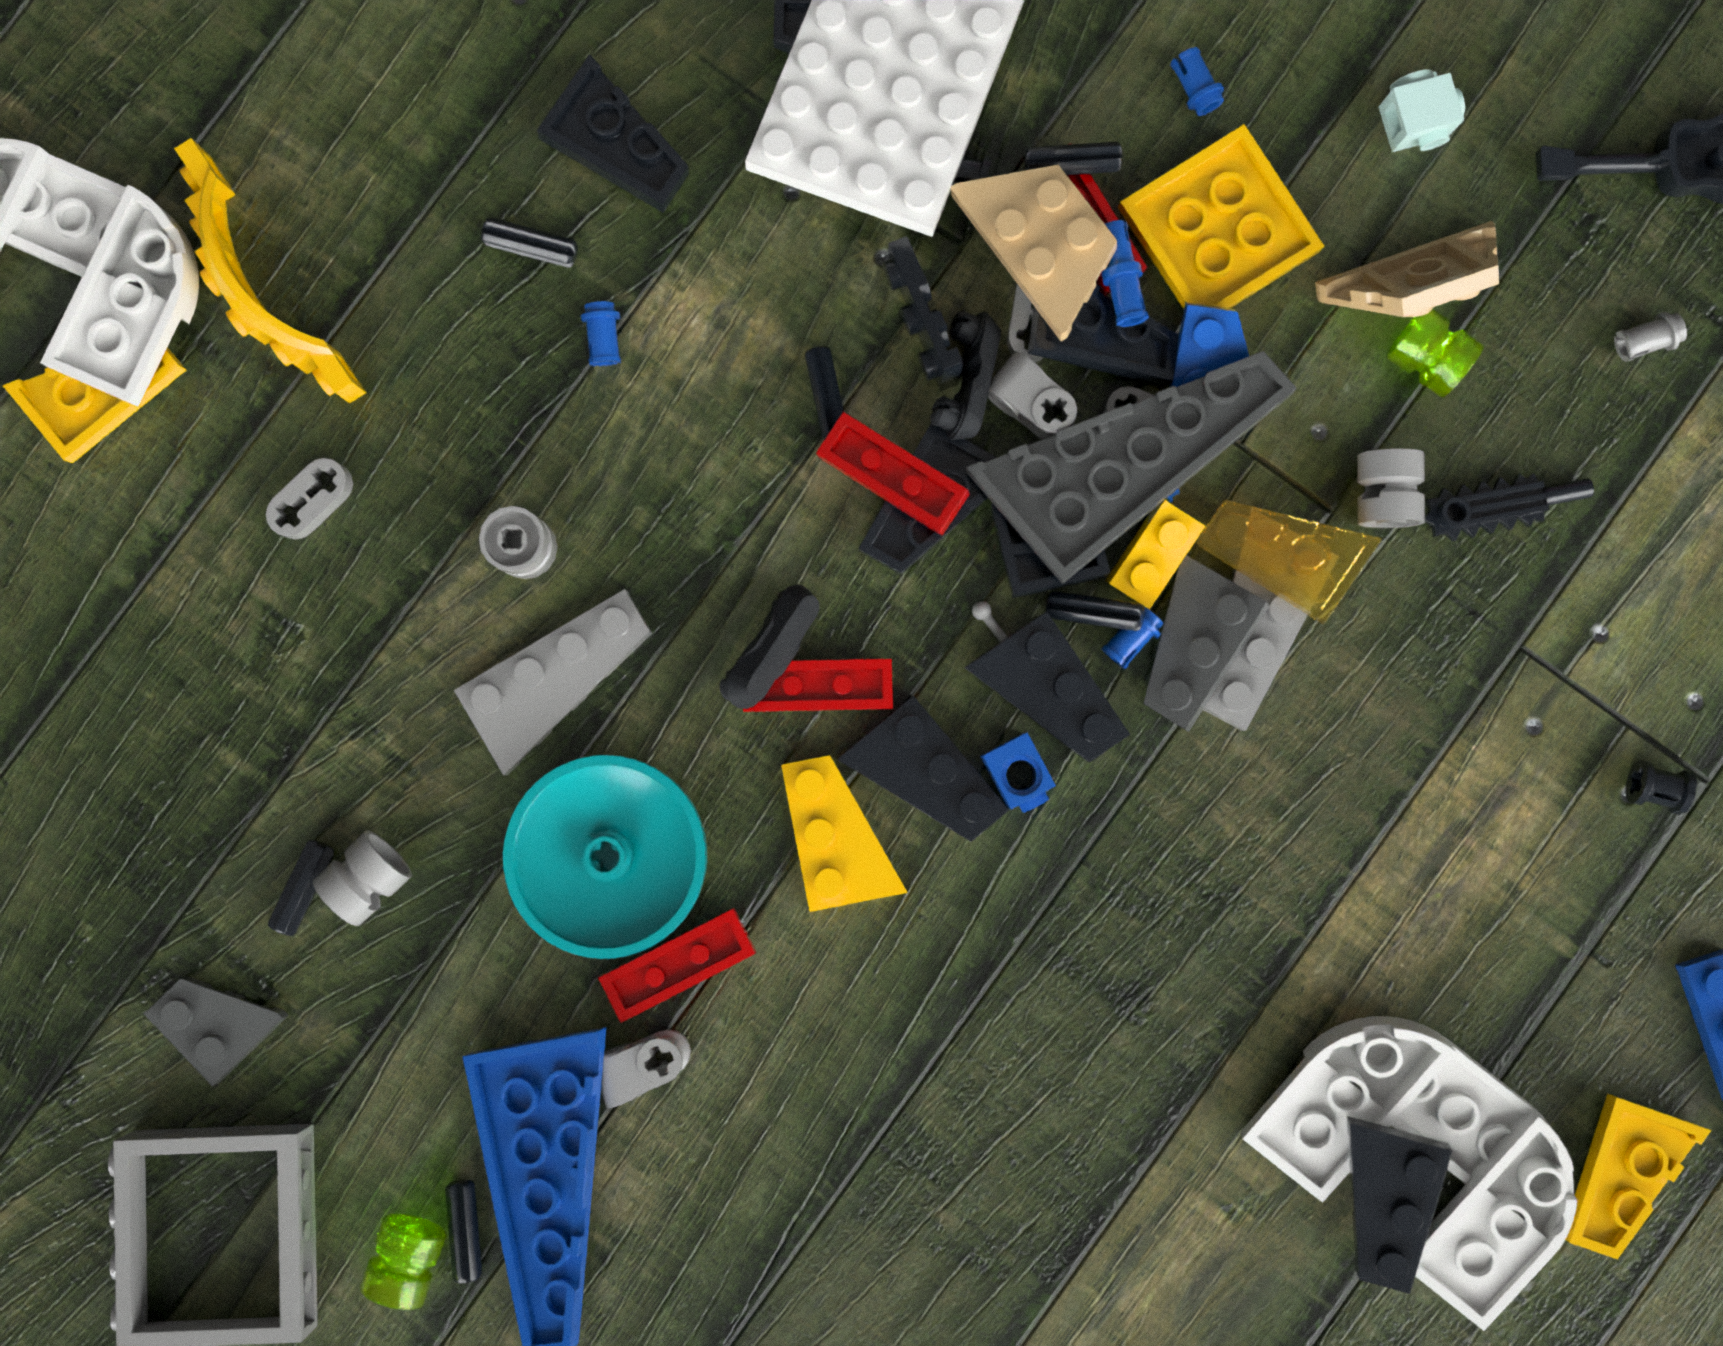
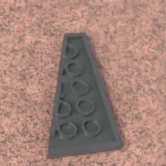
(1109, 472)

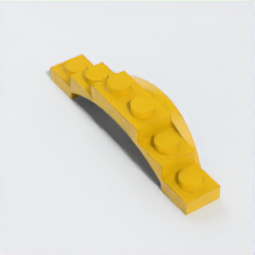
(226, 278)

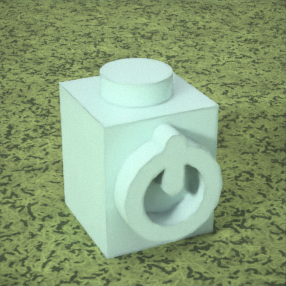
(1422, 110)

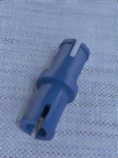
(1123, 279)

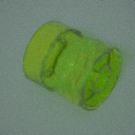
(1435, 352)
(400, 1272)

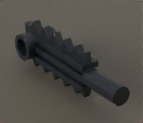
(1504, 504)

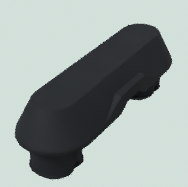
(965, 413)
(772, 649)

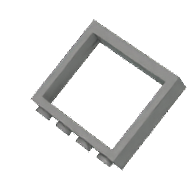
(295, 1223)

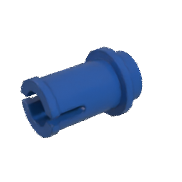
(1197, 82)
(602, 333)
(1128, 643)

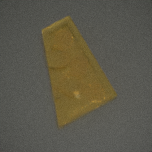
(1289, 555)

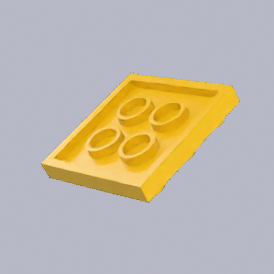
(1221, 224)

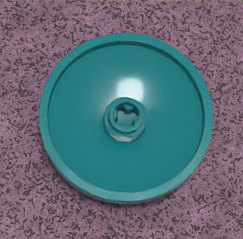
(605, 856)

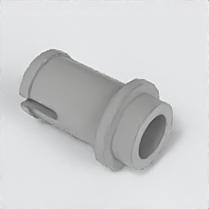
(1663, 332)

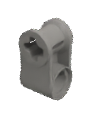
(1026, 392)
(634, 1070)

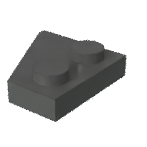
(212, 1026)

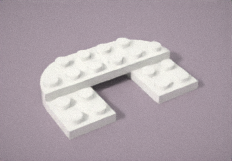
(130, 258)
(1421, 1083)

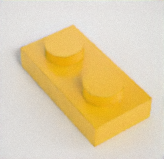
(1155, 553)

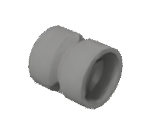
(1391, 488)
(518, 542)
(355, 885)

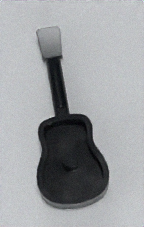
(1684, 160)

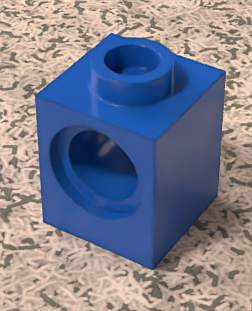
(1002, 757)

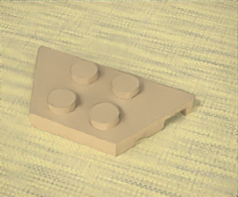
(1042, 237)
(1420, 276)

